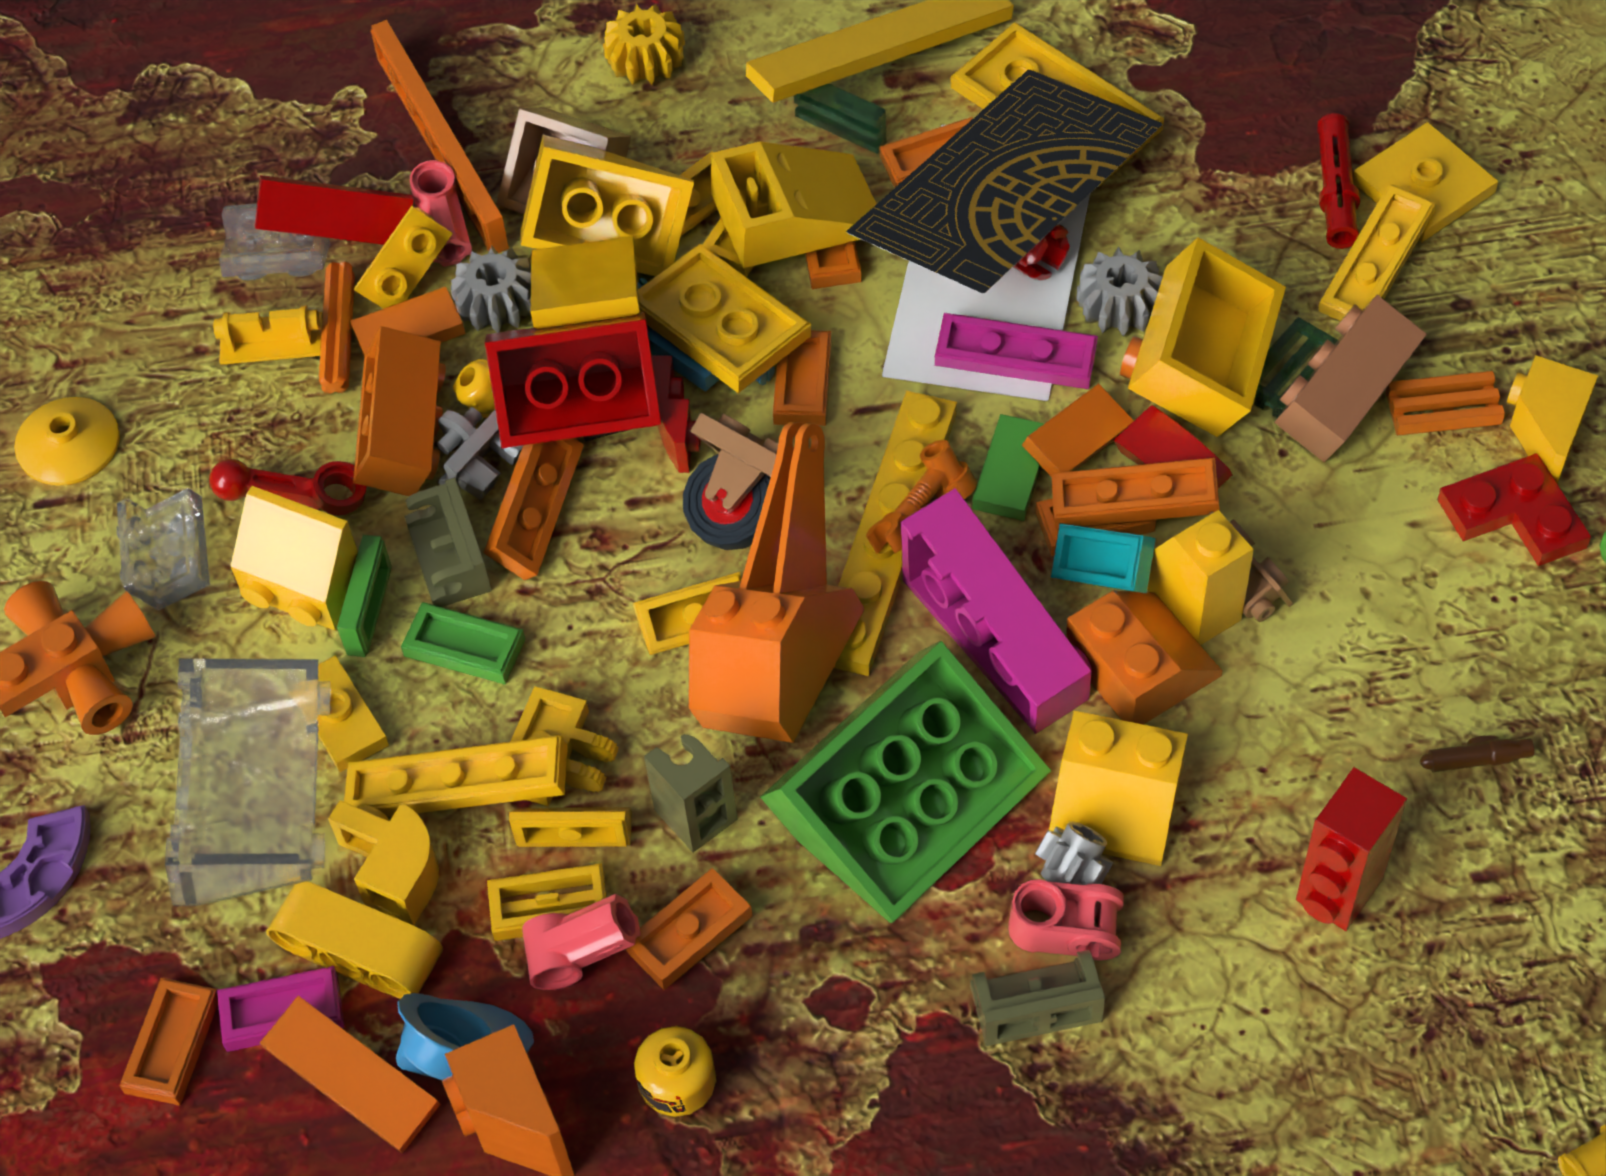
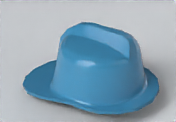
(443, 1025)

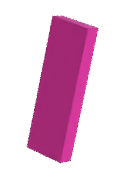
(1016, 350)

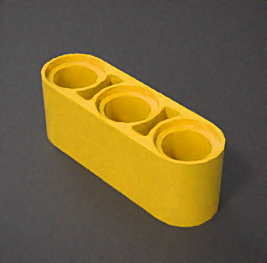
(354, 940)

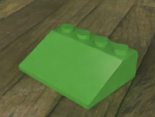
(907, 782)

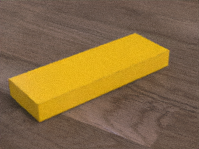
(1378, 251)

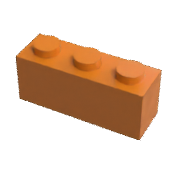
(399, 412)

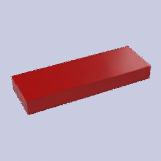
(329, 210)

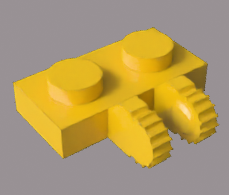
(564, 715)

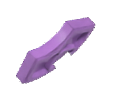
(43, 867)

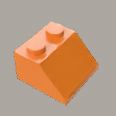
(1139, 654)
(504, 1104)

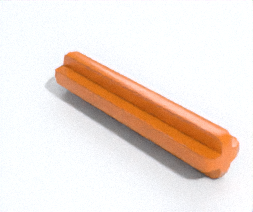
(336, 327)

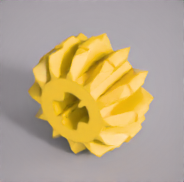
(644, 44)

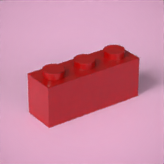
(1349, 849)

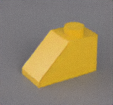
(1550, 410)

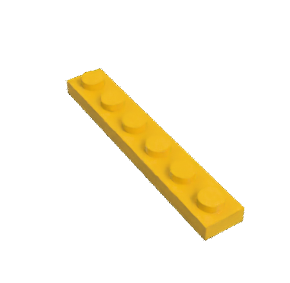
(878, 576)

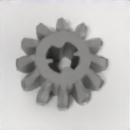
(493, 289)
(1119, 291)

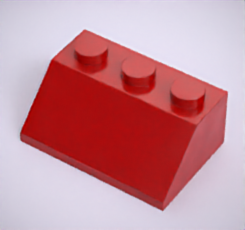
(572, 380)

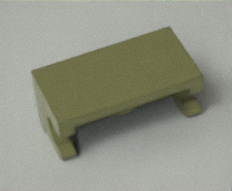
(446, 545)
(692, 797)
(1038, 1000)

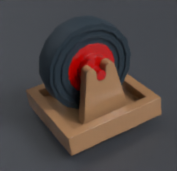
(729, 488)

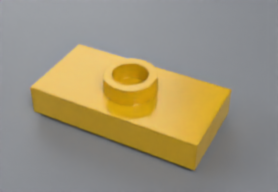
(350, 729)

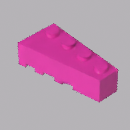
(992, 612)

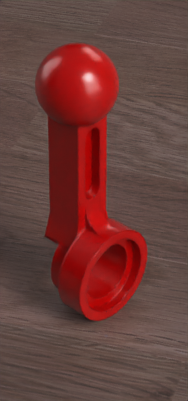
(233, 479)

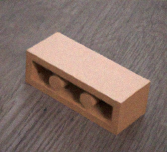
(1348, 376)

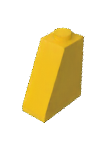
(1203, 576)

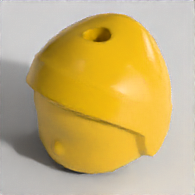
(474, 387)

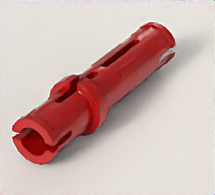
(1342, 221)

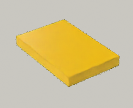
(584, 282)
(721, 318)

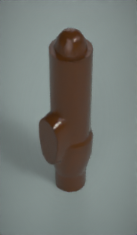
(1478, 752)

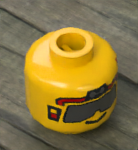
(675, 1071)

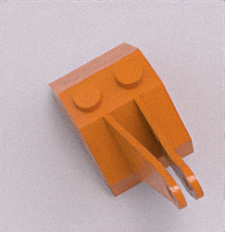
(778, 632)

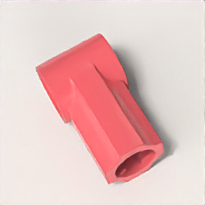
(436, 193)
(564, 944)

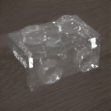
(258, 252)
(163, 548)

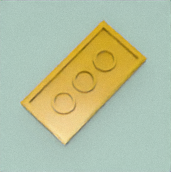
(1020, 50)

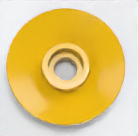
(68, 456)

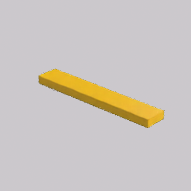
(871, 44)

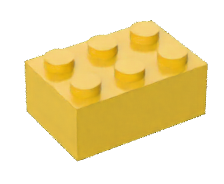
(1207, 337)

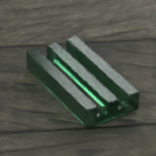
(843, 115)
(1268, 395)

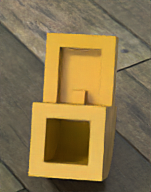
(399, 862)

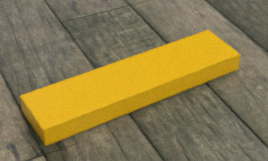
(460, 776)

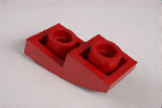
(674, 414)
(1161, 439)

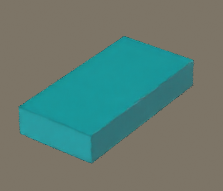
(1103, 558)

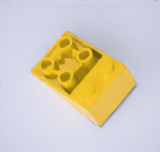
(787, 199)

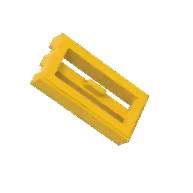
(539, 882)

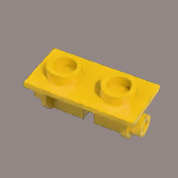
(403, 259)
(276, 337)

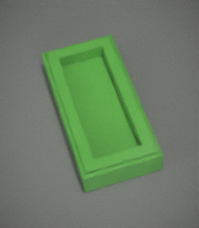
(1008, 471)
(364, 596)
(463, 643)

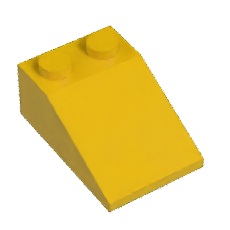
(600, 196)

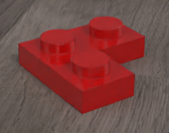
(1517, 495)

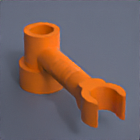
(942, 475)

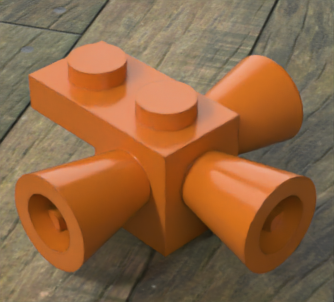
(68, 657)

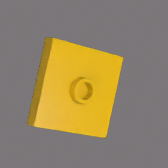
(1430, 168)

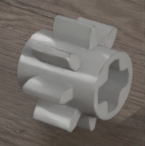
(1074, 855)

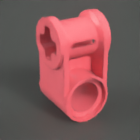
(1071, 918)

